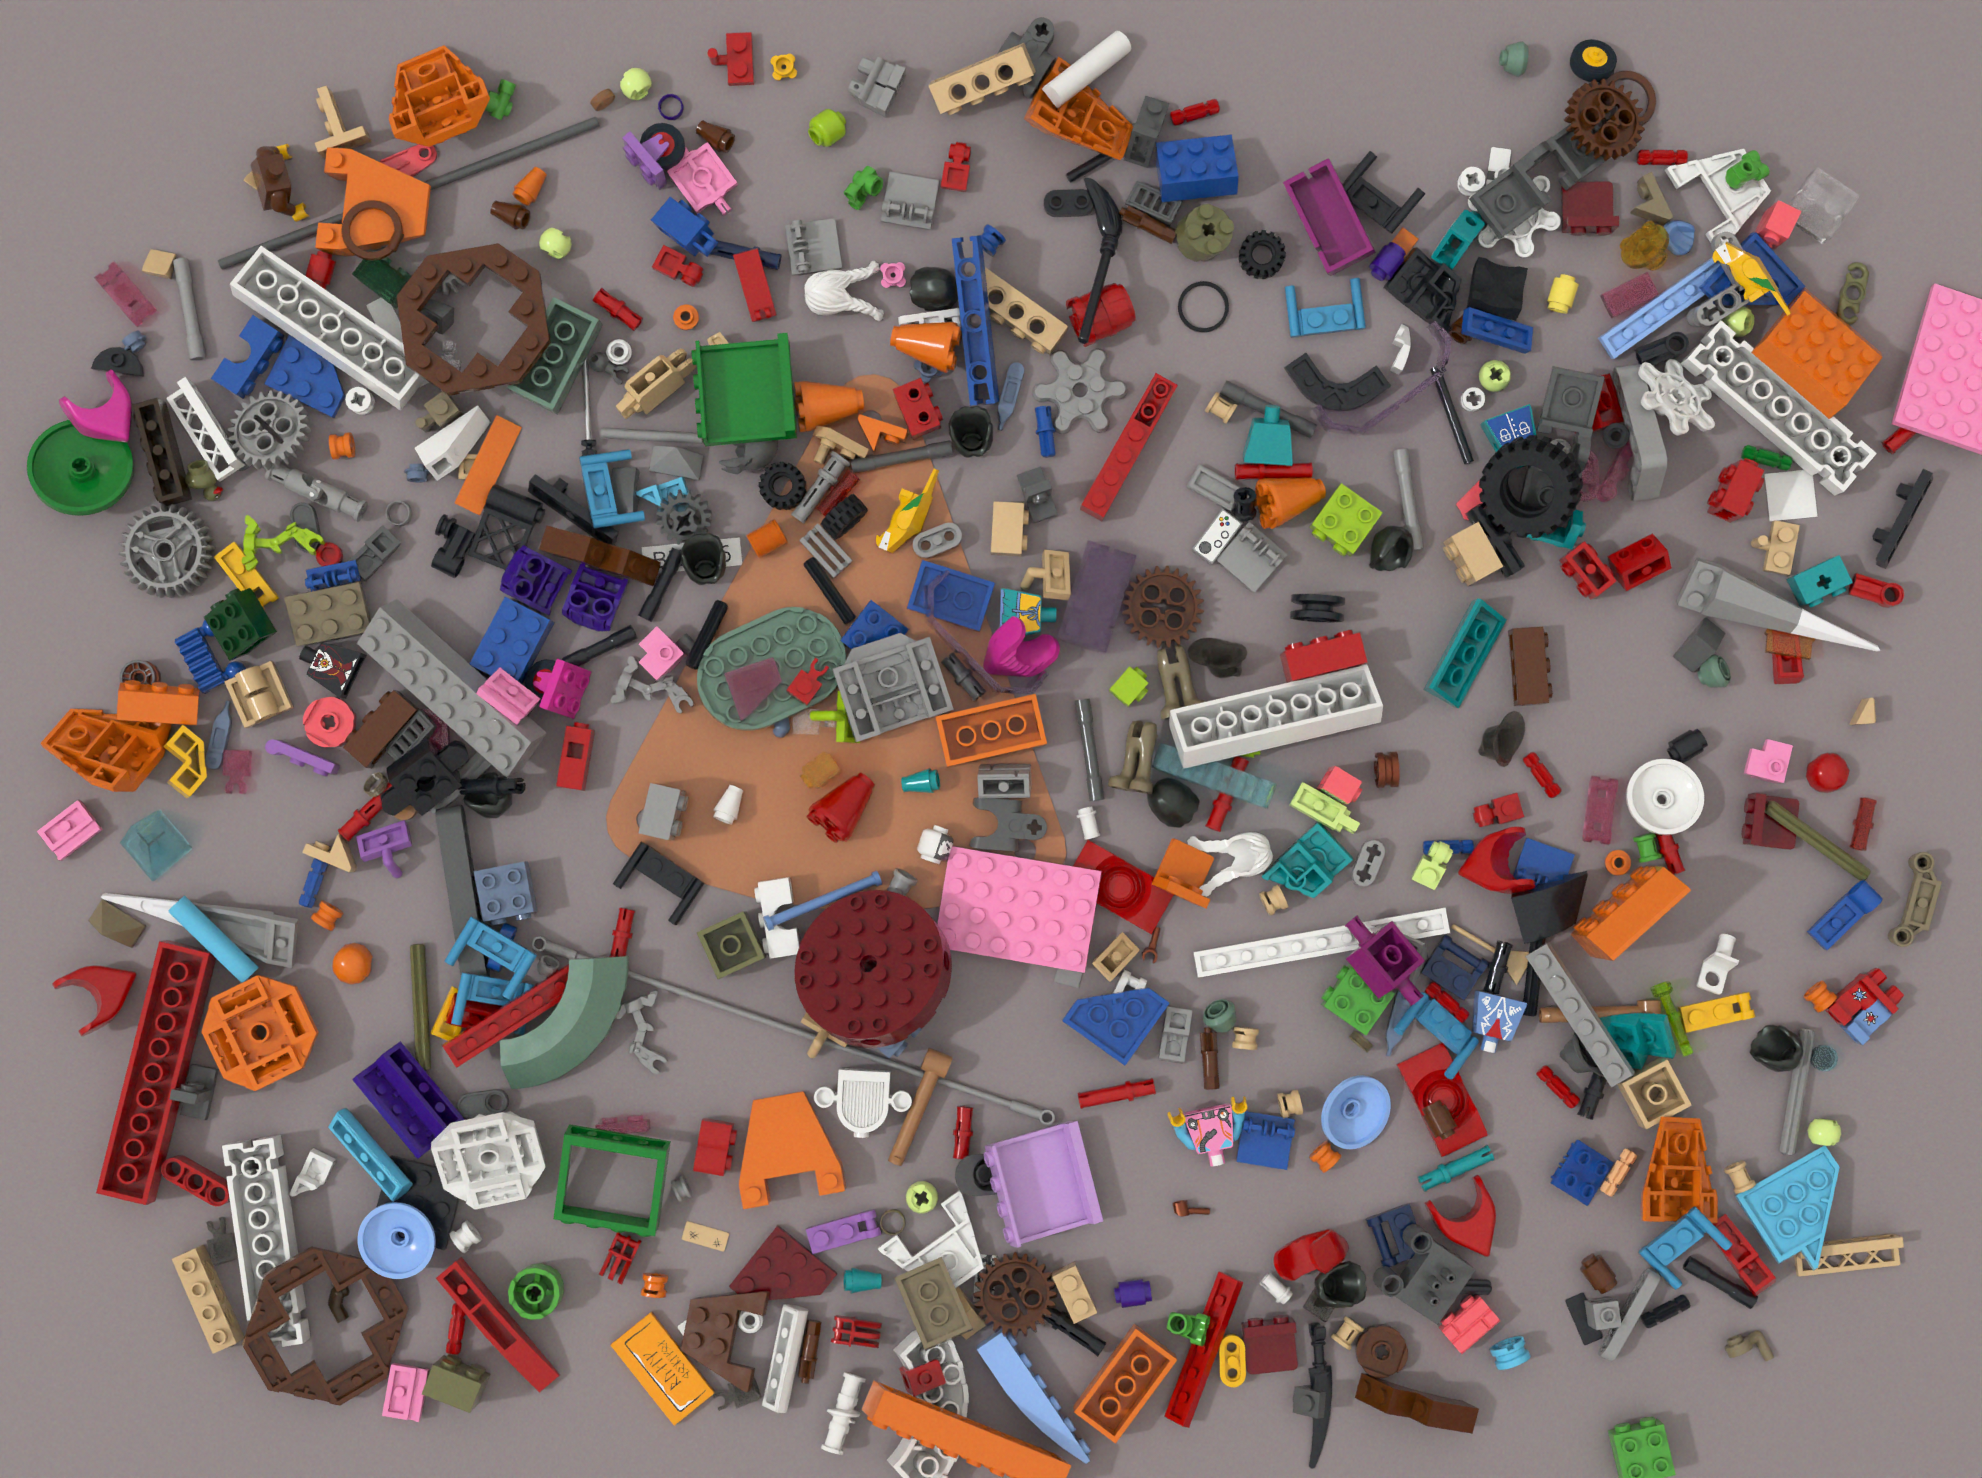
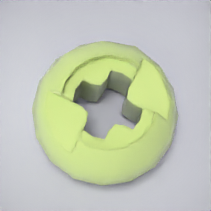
(635, 83)
(555, 243)
(1740, 321)
(1494, 366)
(1824, 1132)
(919, 1187)

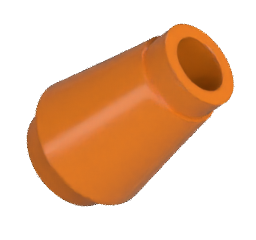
(529, 187)

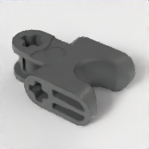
(1037, 49)
(1011, 825)

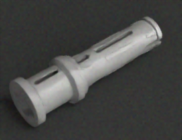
(827, 476)

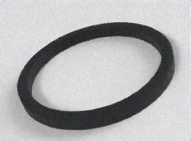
(1203, 283)

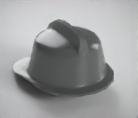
(1578, 1057)
(974, 1176)

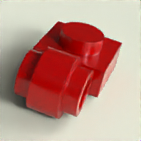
(956, 174)
(672, 263)
(1504, 808)

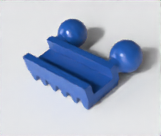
(202, 660)

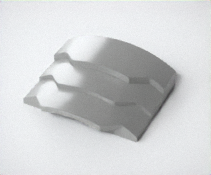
(891, 685)

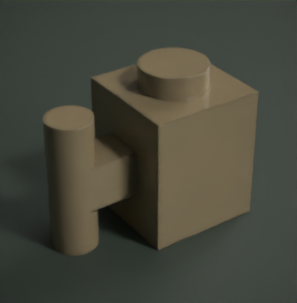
(441, 410)

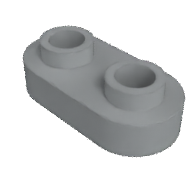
(936, 538)

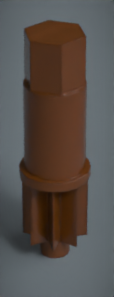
(1148, 224)
(1209, 1058)
(809, 1351)

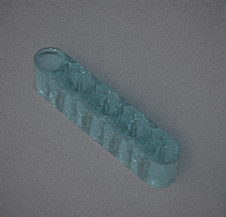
(1216, 777)

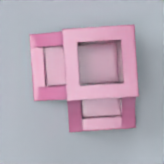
(661, 654)
(1770, 762)

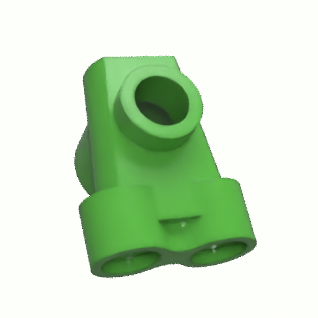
(499, 102)
(1747, 169)
(864, 183)
(1194, 1328)

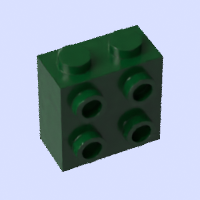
(239, 623)

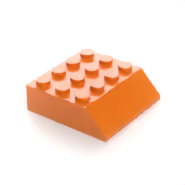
(1817, 354)
(1629, 912)

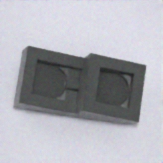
(375, 552)

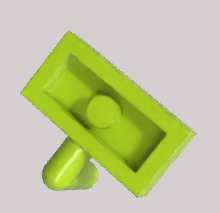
(843, 728)

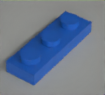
(1497, 330)

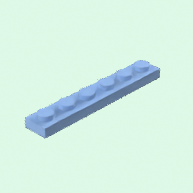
(1657, 311)

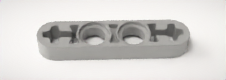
(1629, 1314)

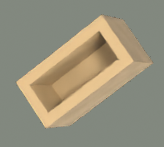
(1008, 529)
(1074, 1292)

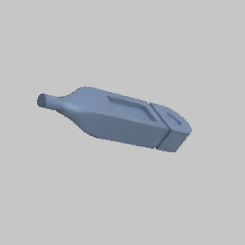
(1010, 392)
(219, 738)
(1399, 1008)

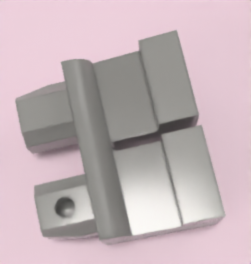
(880, 87)

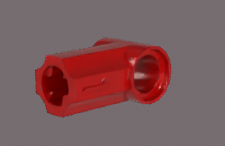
(1873, 590)

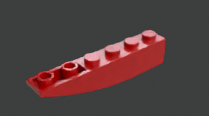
(1128, 447)
(496, 1324)

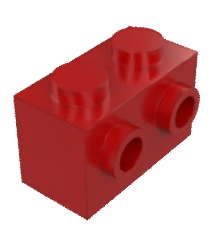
(916, 408)
(1639, 562)
(1587, 570)

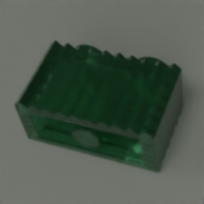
(382, 278)

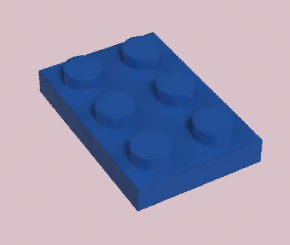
(957, 598)

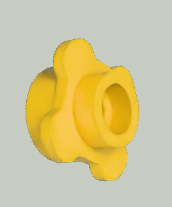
(778, 61)

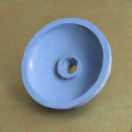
(1355, 1112)
(389, 1253)

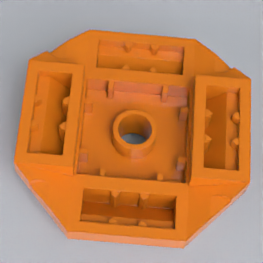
(233, 1036)

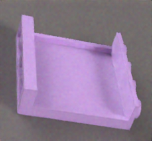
(1042, 1183)

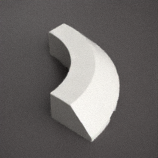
(910, 1456)

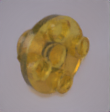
(1646, 247)

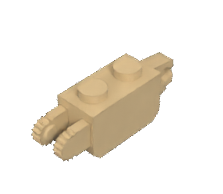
(655, 383)

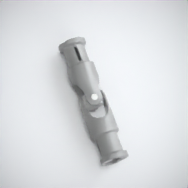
(313, 488)

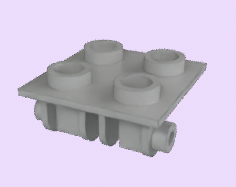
(909, 200)
(813, 246)
(1251, 557)

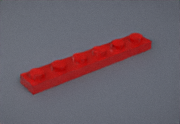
(507, 1018)
(1201, 1358)

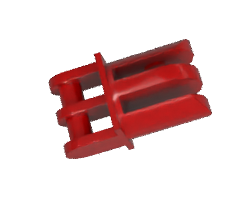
(620, 1255)
(856, 1332)

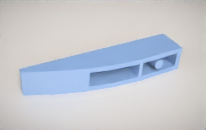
(1028, 1392)

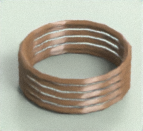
(605, 95)

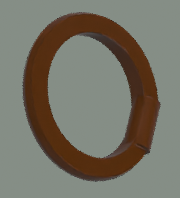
(1646, 86)
(394, 241)

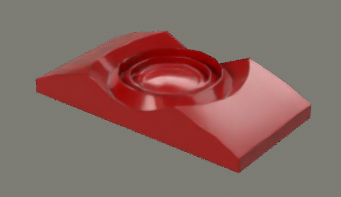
(1125, 888)
(1428, 1084)

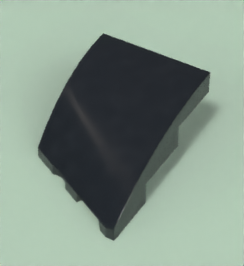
(1426, 288)
(1549, 907)

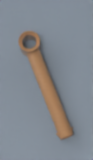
(1555, 1015)
(935, 1066)

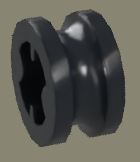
(445, 526)

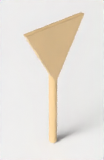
(1517, 961)

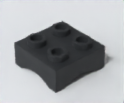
(1497, 289)

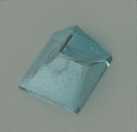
(155, 844)

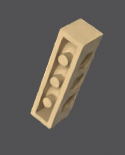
(1015, 57)
(1033, 313)
(208, 1298)

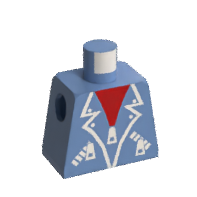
(1495, 1018)

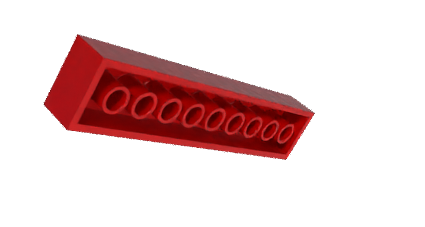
(156, 1067)

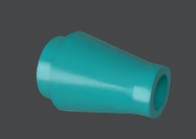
(923, 781)
(860, 1280)

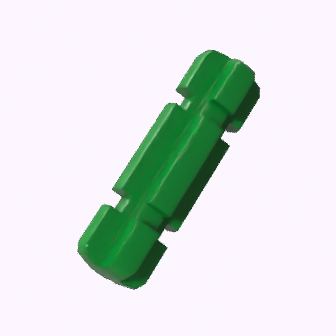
(1766, 457)

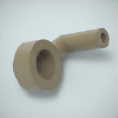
(1739, 1345)

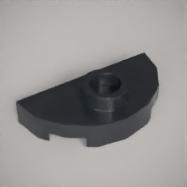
(119, 361)

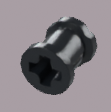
(1244, 504)

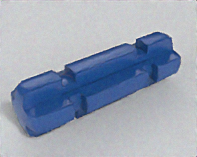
(1464, 846)
(313, 883)

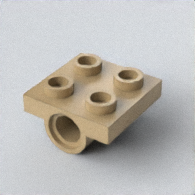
(258, 694)

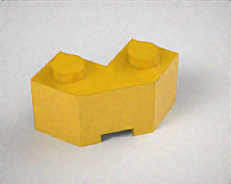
(190, 751)

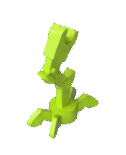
(252, 542)

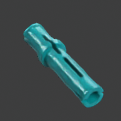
(1446, 1172)

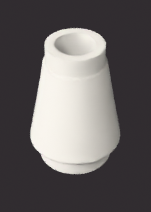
(728, 806)

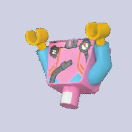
(1210, 1128)

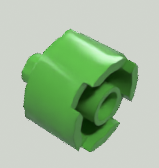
(525, 1301)

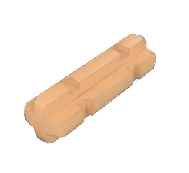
(1618, 1172)

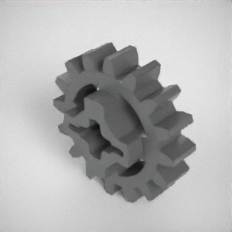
(676, 510)

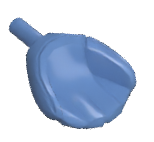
(1680, 236)

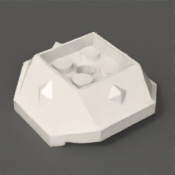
(489, 1159)

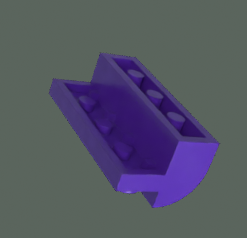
(407, 1098)

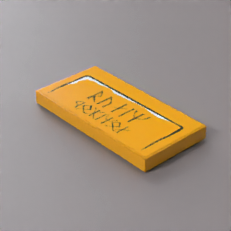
(662, 1368)

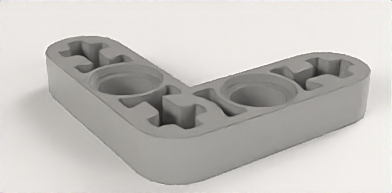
(1708, 304)

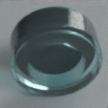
(1824, 1058)

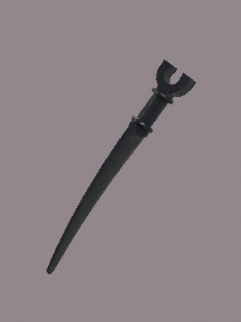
(1320, 1380)

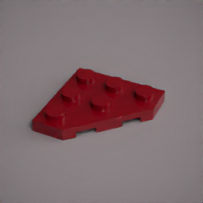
(783, 1269)

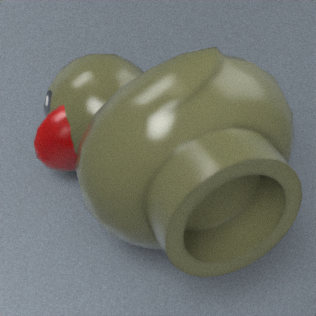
(200, 477)

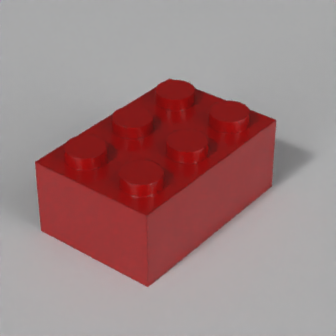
(1323, 656)

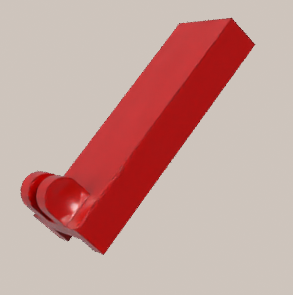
(754, 284)

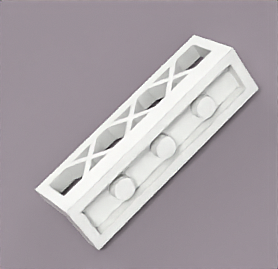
(200, 408)

